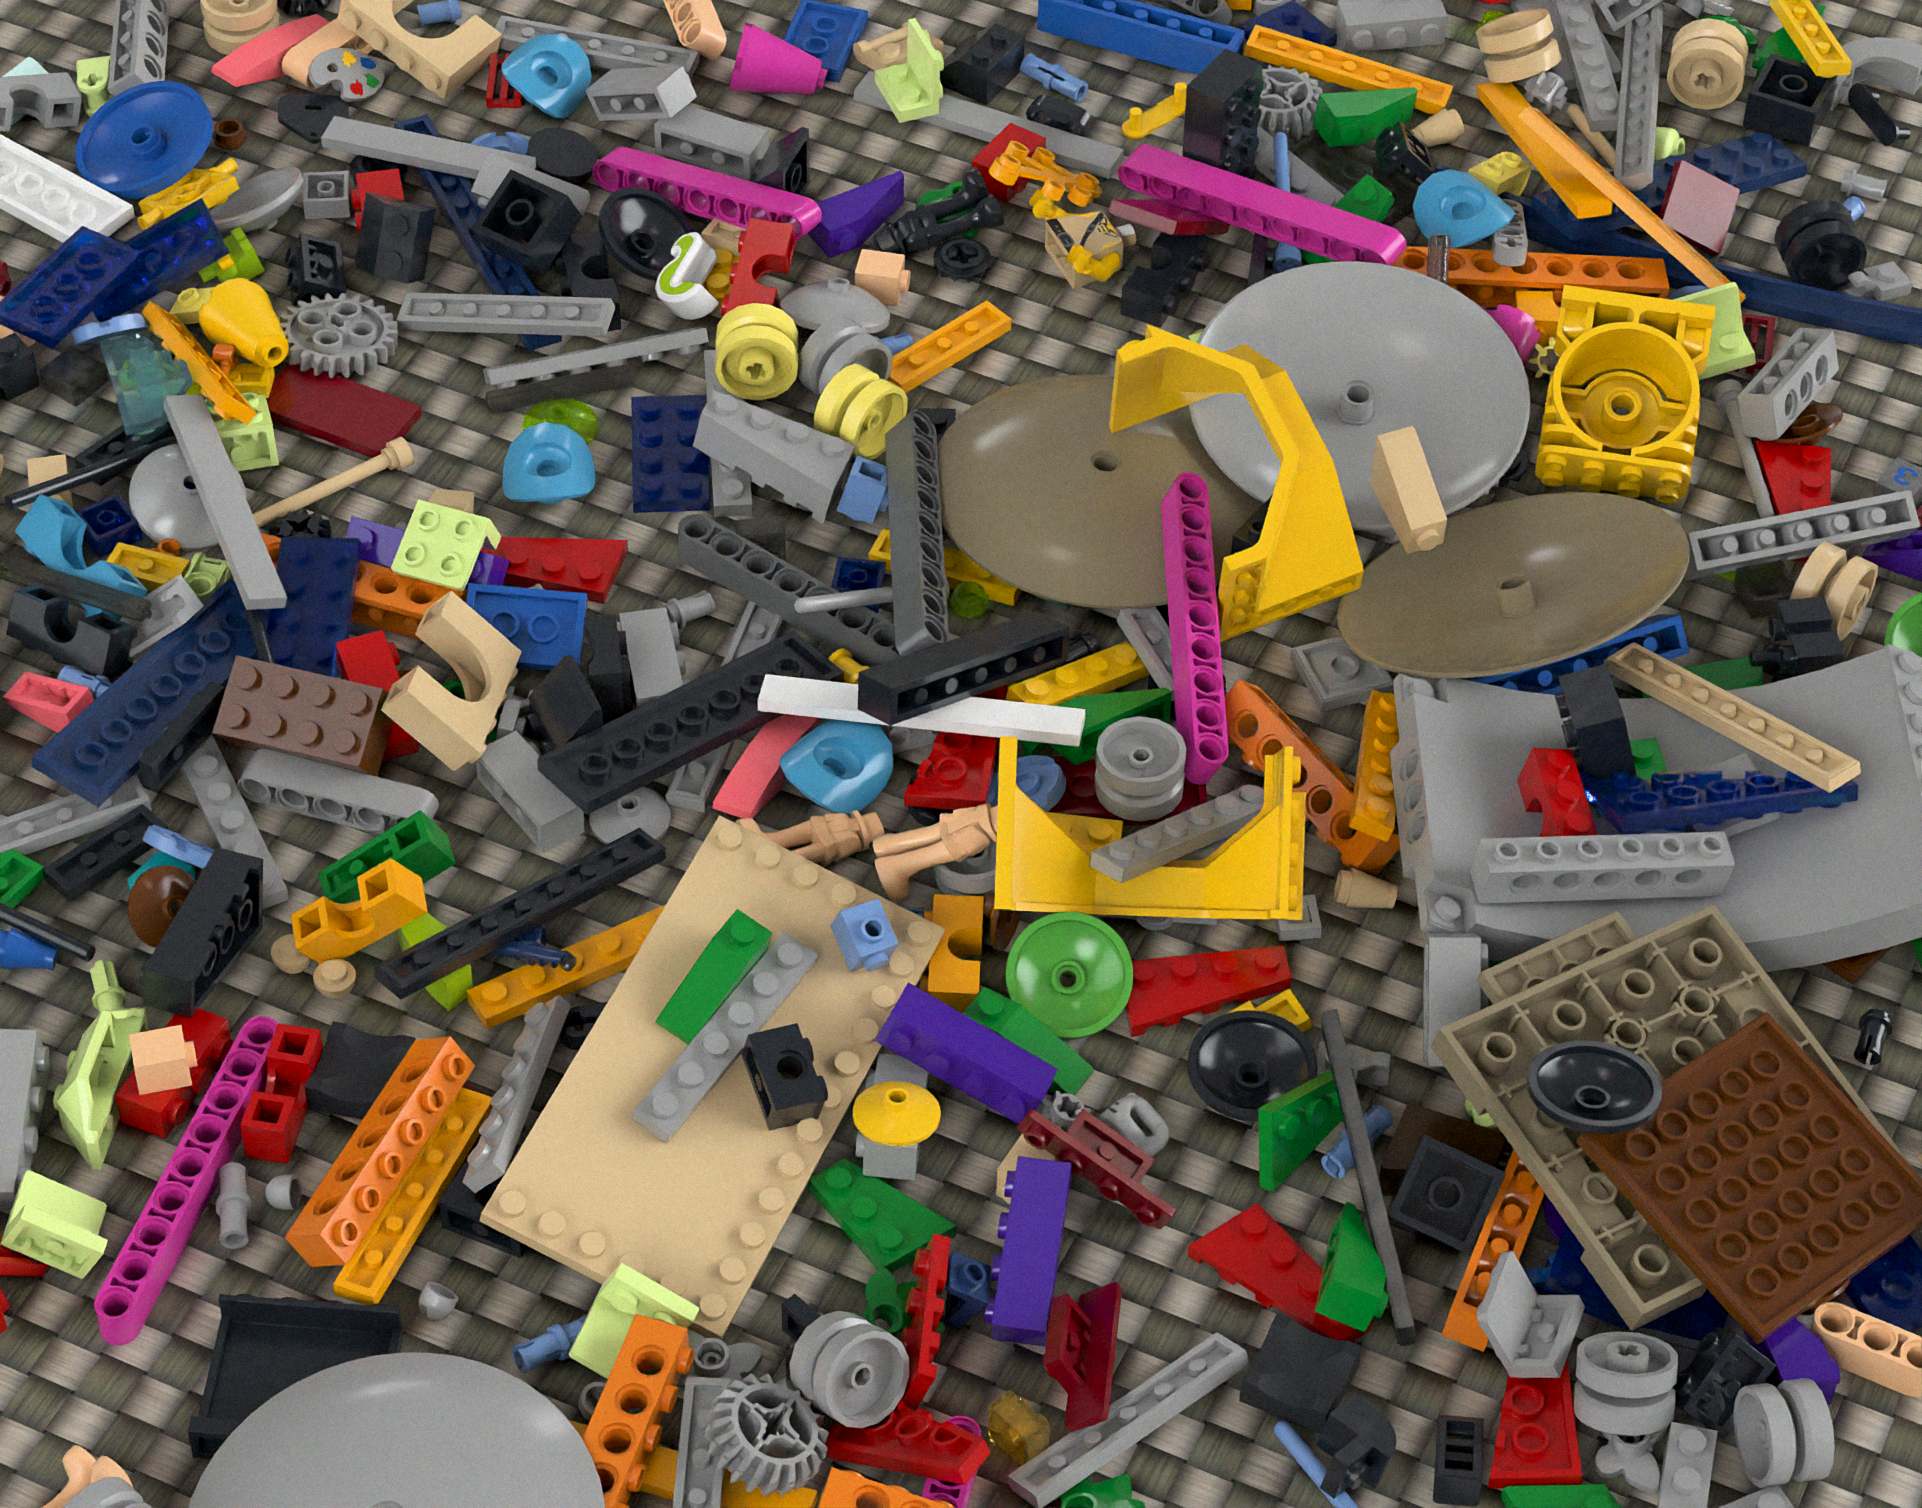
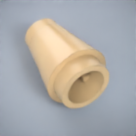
(1440, 128)
(1363, 890)

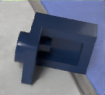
(966, 1289)

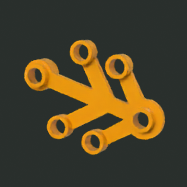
(1007, 168)

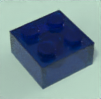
(108, 524)
(859, 574)

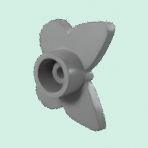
(1696, 7)
(718, 1360)
(1631, 1458)

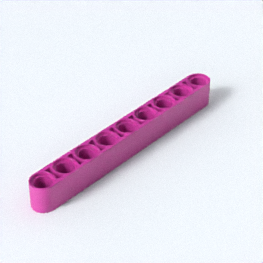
(1259, 207)
(1194, 627)
(183, 1188)

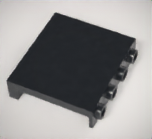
(275, 1343)

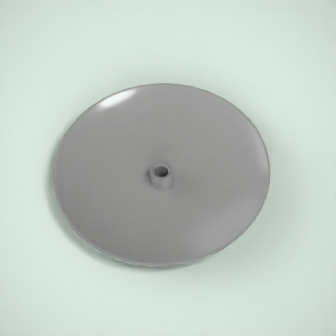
(1367, 358)
(403, 1437)

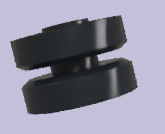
(1820, 244)

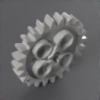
(339, 335)

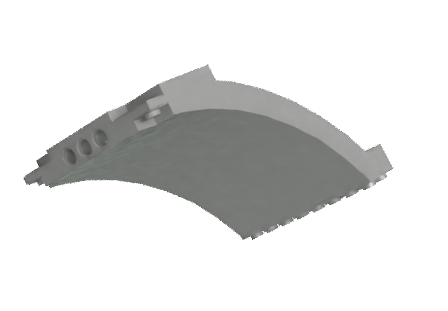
(1800, 885)

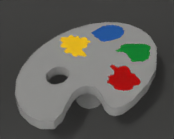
(356, 73)

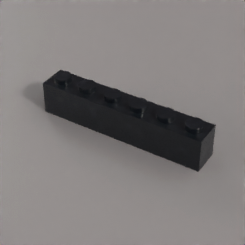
(962, 668)

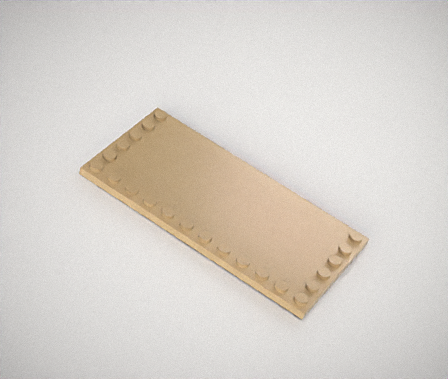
(719, 1193)

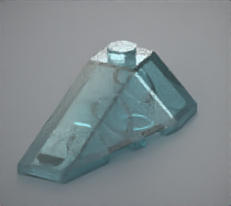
(142, 379)

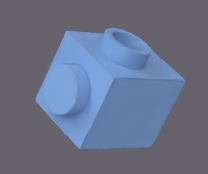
(865, 491)
(865, 936)

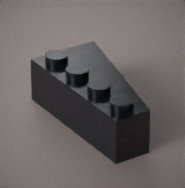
(206, 934)

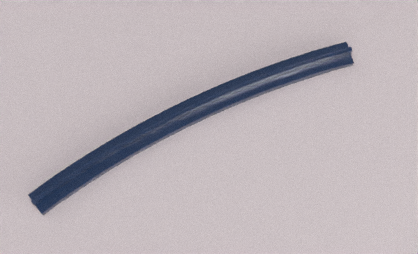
(1762, 292)

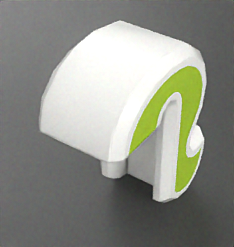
(682, 279)

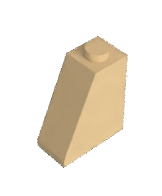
(1407, 490)

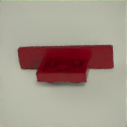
(1103, 1159)
(1083, 1352)

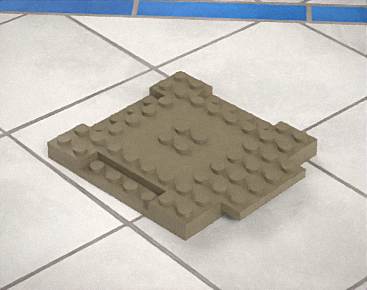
(1651, 995)

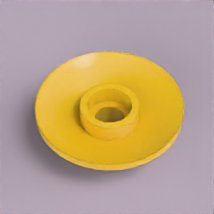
(896, 1113)

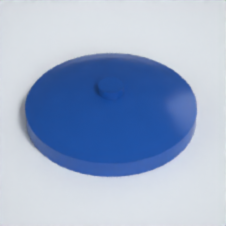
(144, 139)

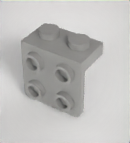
(1526, 1328)

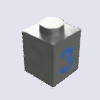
(1901, 477)

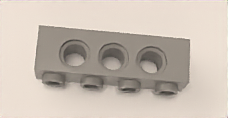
(1788, 383)

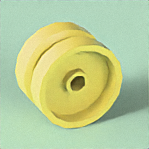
(756, 351)
(860, 409)

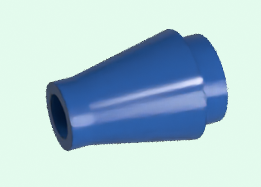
(25, 951)

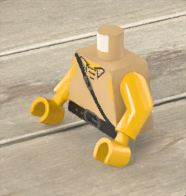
(1082, 244)

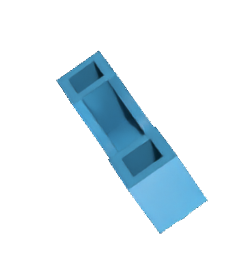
(56, 537)

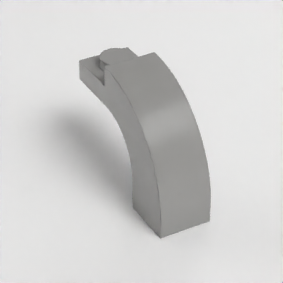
(1881, 62)

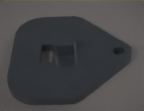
(309, 123)

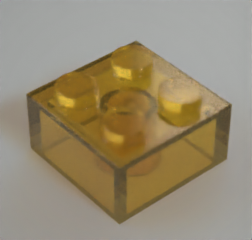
(1017, 1428)

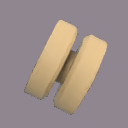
(236, 22)
(1518, 45)
(1707, 64)
(1841, 582)

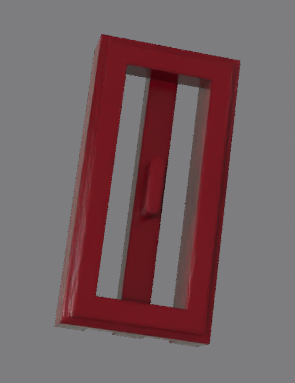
(1756, 321)

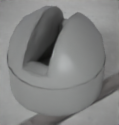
(284, 1192)
(436, 1301)
(593, 1392)

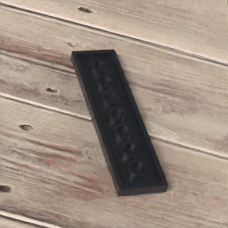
(678, 725)

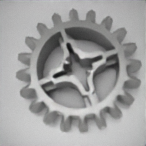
(1288, 102)
(744, 1415)

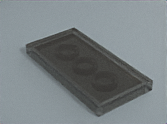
(1349, 164)

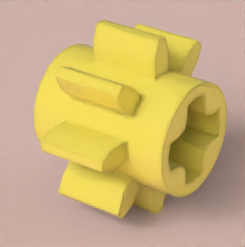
(1543, 353)

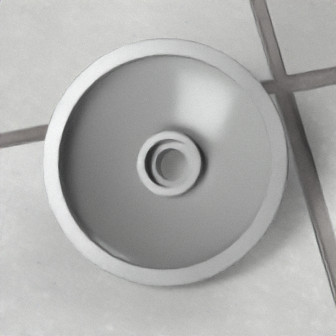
(259, 201)
(825, 300)
(168, 507)

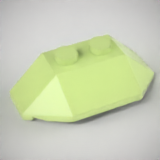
(94, 1077)

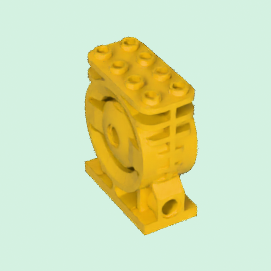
(1634, 346)

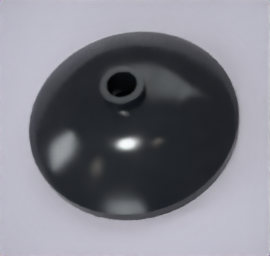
(641, 230)
(1248, 1048)
(1594, 1087)

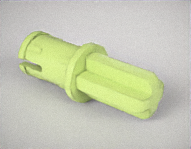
(107, 990)

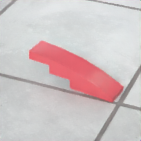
(263, 55)
(48, 700)
(758, 772)

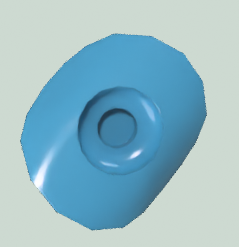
(549, 73)
(1459, 207)
(548, 465)
(840, 764)

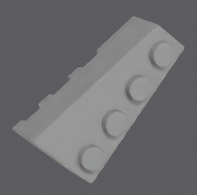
(775, 452)
(23, 1089)

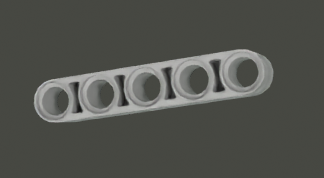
(331, 792)

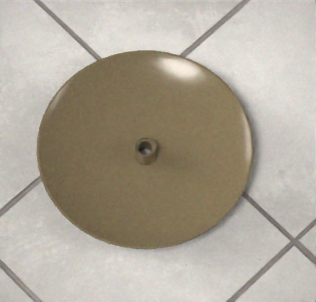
(1064, 503)
(1516, 586)

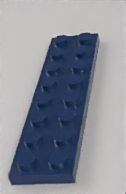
(1743, 163)
(107, 738)

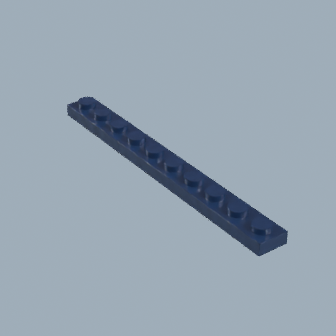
(461, 211)

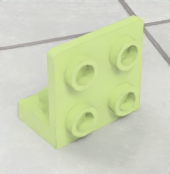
(915, 86)
(1728, 342)
(251, 444)
(443, 545)
(56, 1225)
(612, 1314)

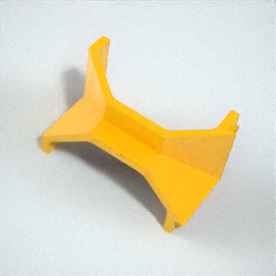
(1307, 535)
(1247, 877)

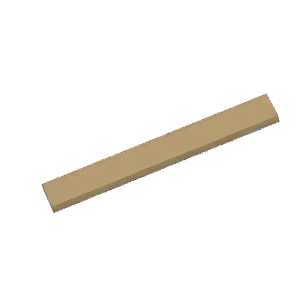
(1733, 717)

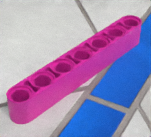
(706, 191)

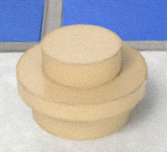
(287, 957)
(334, 978)

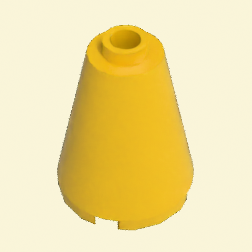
(244, 317)

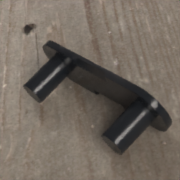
(1874, 116)

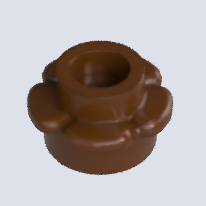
(229, 134)

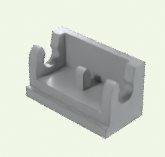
(171, 608)

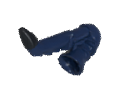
(534, 950)

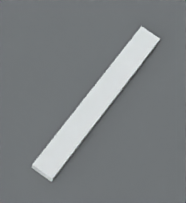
(966, 716)

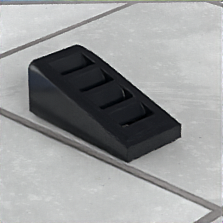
(1458, 1461)

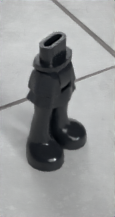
(919, 230)

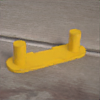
(1142, 124)

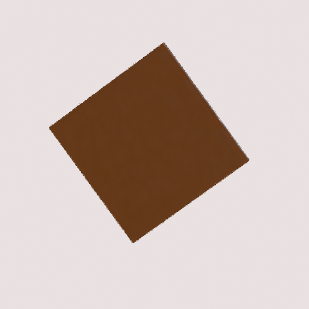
(1763, 1178)

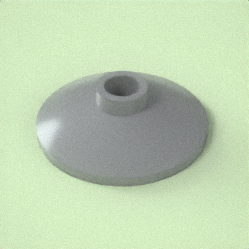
(637, 809)

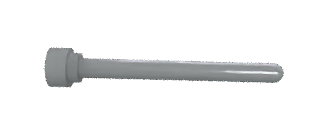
(1726, 399)
(848, 599)

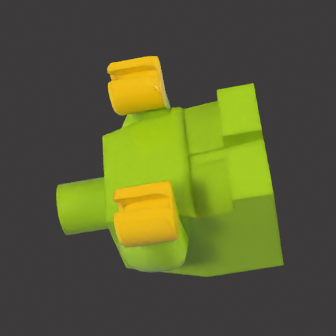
(239, 263)

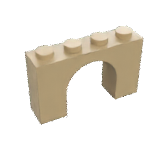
(437, 63)
(485, 665)

